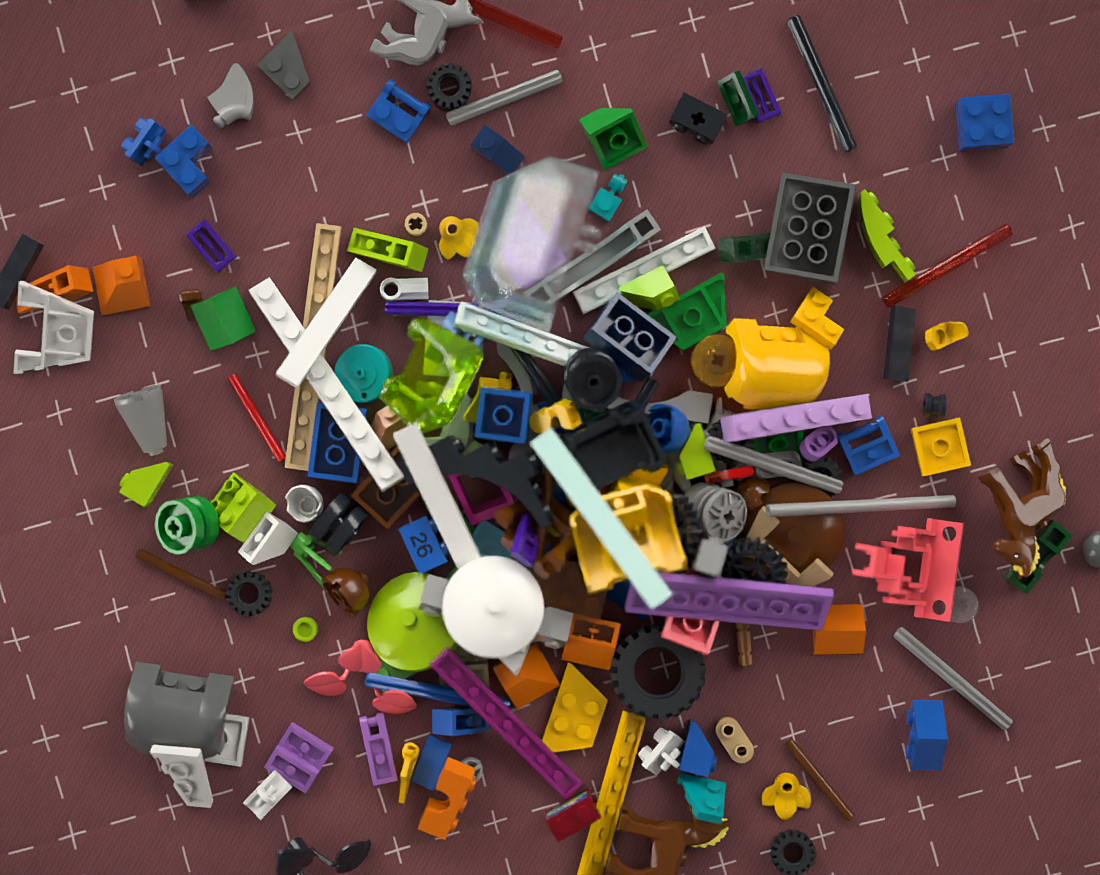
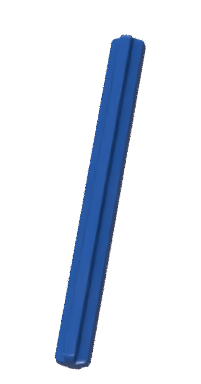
(418, 689)

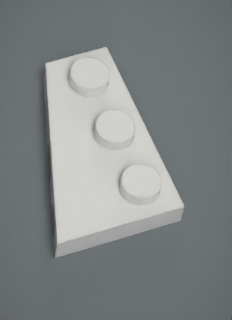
(188, 773)

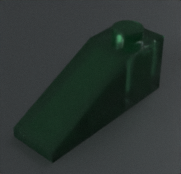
(743, 247)

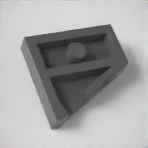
(286, 67)

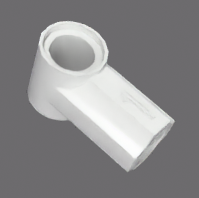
(407, 289)

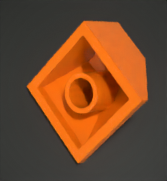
(121, 285)
(532, 680)

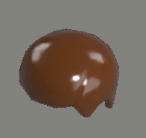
(751, 490)

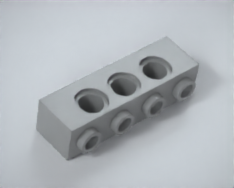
(711, 557)

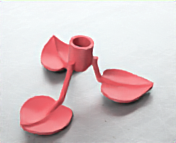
(360, 659)

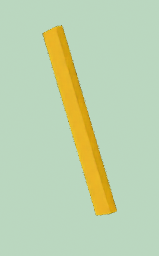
(612, 793)

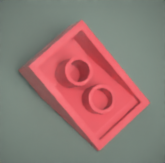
(691, 632)

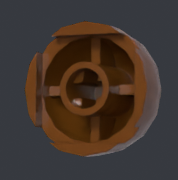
(347, 588)

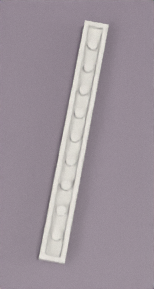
(329, 388)

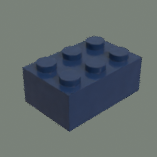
(629, 337)

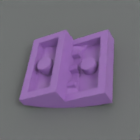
(299, 757)

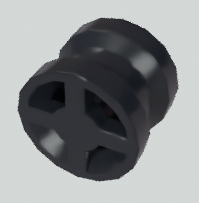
(934, 405)

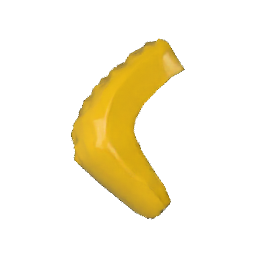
(945, 334)

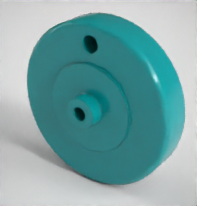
(363, 372)

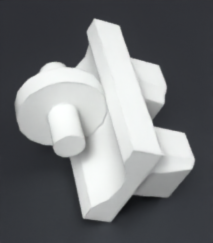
(664, 753)
(267, 794)

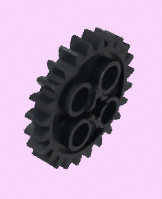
(686, 527)

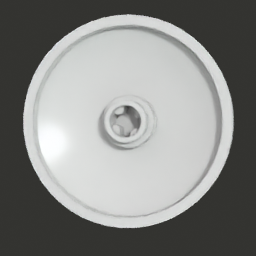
(493, 607)

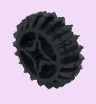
(735, 564)

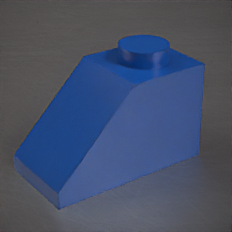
(457, 721)
(696, 752)

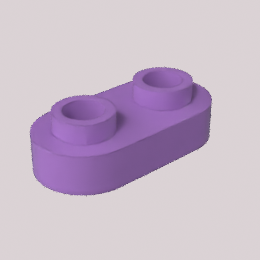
(818, 443)

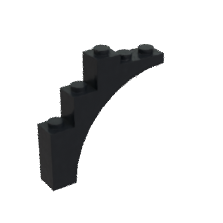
(485, 462)

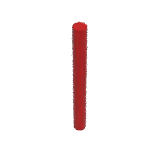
(256, 417)

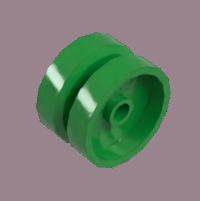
(187, 524)

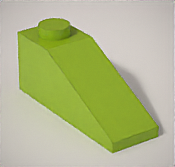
(388, 249)

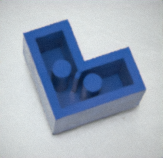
(180, 157)
(927, 735)

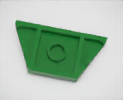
(696, 314)

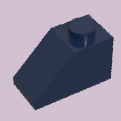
(497, 150)

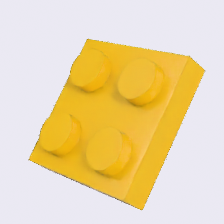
(940, 447)

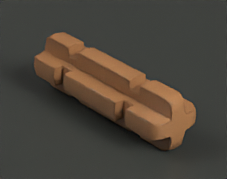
(743, 644)

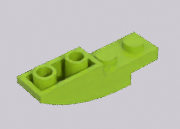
(875, 229)

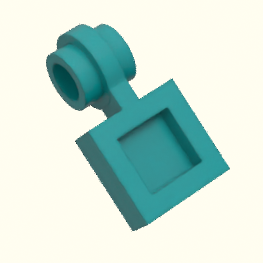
(606, 202)

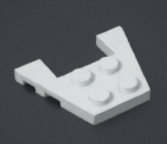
(65, 330)

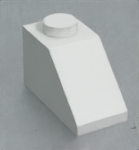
(267, 540)

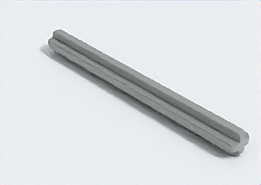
(773, 465)
(953, 678)

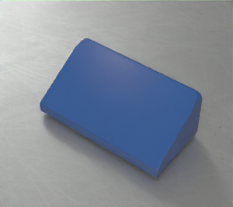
(431, 762)

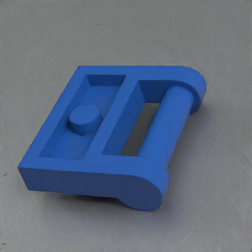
(394, 118)
(870, 453)

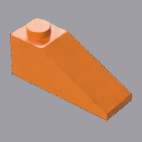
(68, 282)

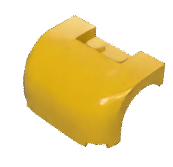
(775, 366)
(650, 523)

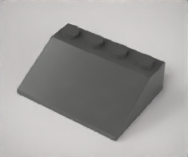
(810, 228)

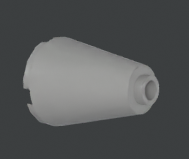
(145, 417)

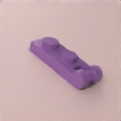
(378, 749)

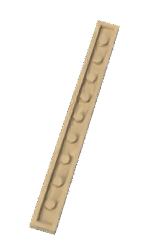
(305, 398)

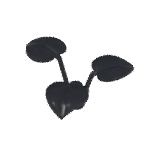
(299, 856)

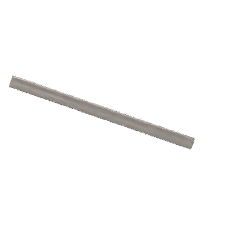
(855, 506)

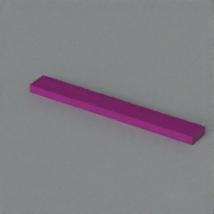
(506, 722)

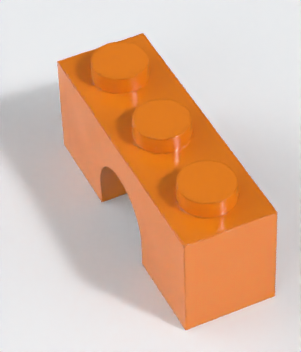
(455, 782)

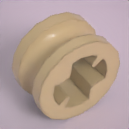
(416, 232)

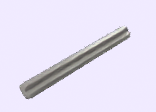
(504, 97)

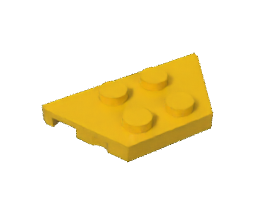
(574, 713)

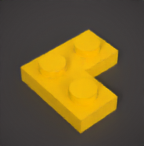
(812, 321)

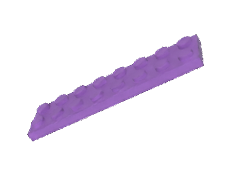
(738, 601)

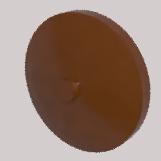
(802, 536)

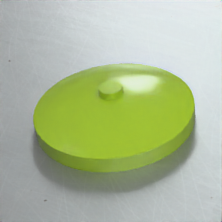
(402, 631)

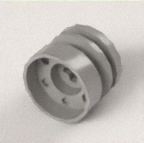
(719, 509)

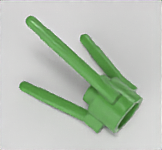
(304, 546)

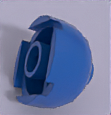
(669, 427)

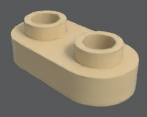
(734, 740)

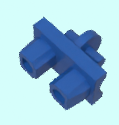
(146, 142)

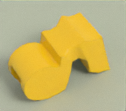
(546, 418)

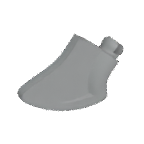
(233, 98)

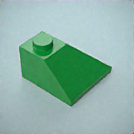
(613, 134)

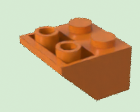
(591, 641)

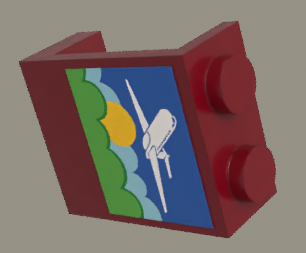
(572, 815)

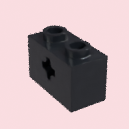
(691, 107)

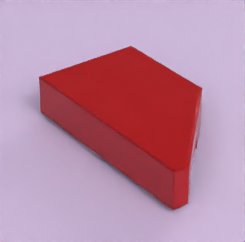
(729, 474)

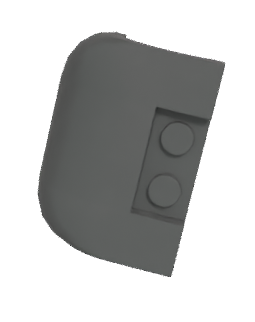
(176, 710)

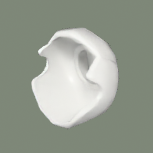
(304, 503)

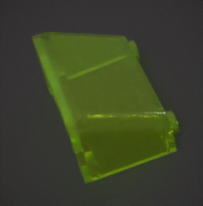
(433, 376)

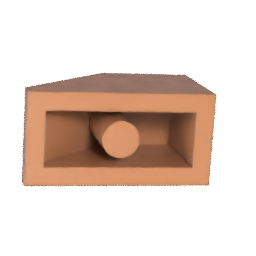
(385, 425)

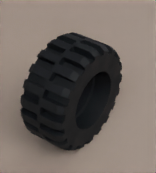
(649, 704)

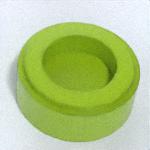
(305, 629)

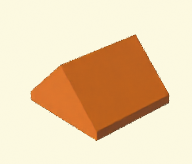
(842, 631)

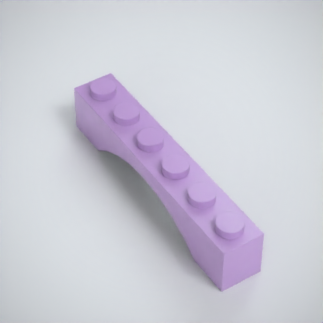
(795, 418)

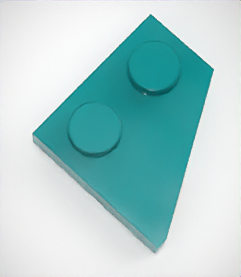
(704, 796)

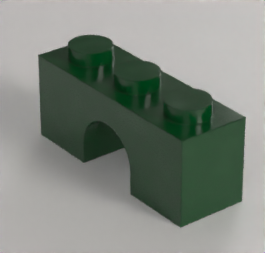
(1051, 542)

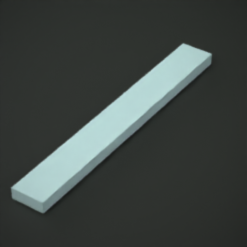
(601, 518)

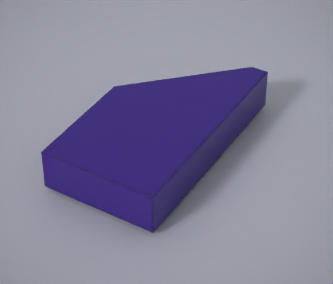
(525, 544)

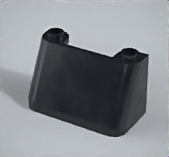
(614, 444)

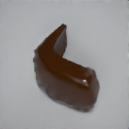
(189, 298)

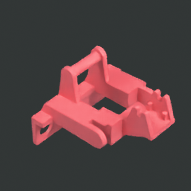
(937, 568)

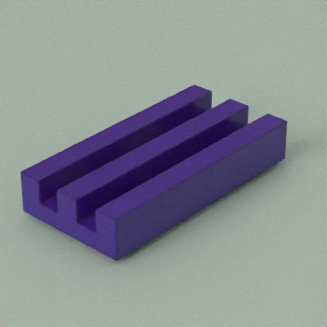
(768, 115)
(224, 262)

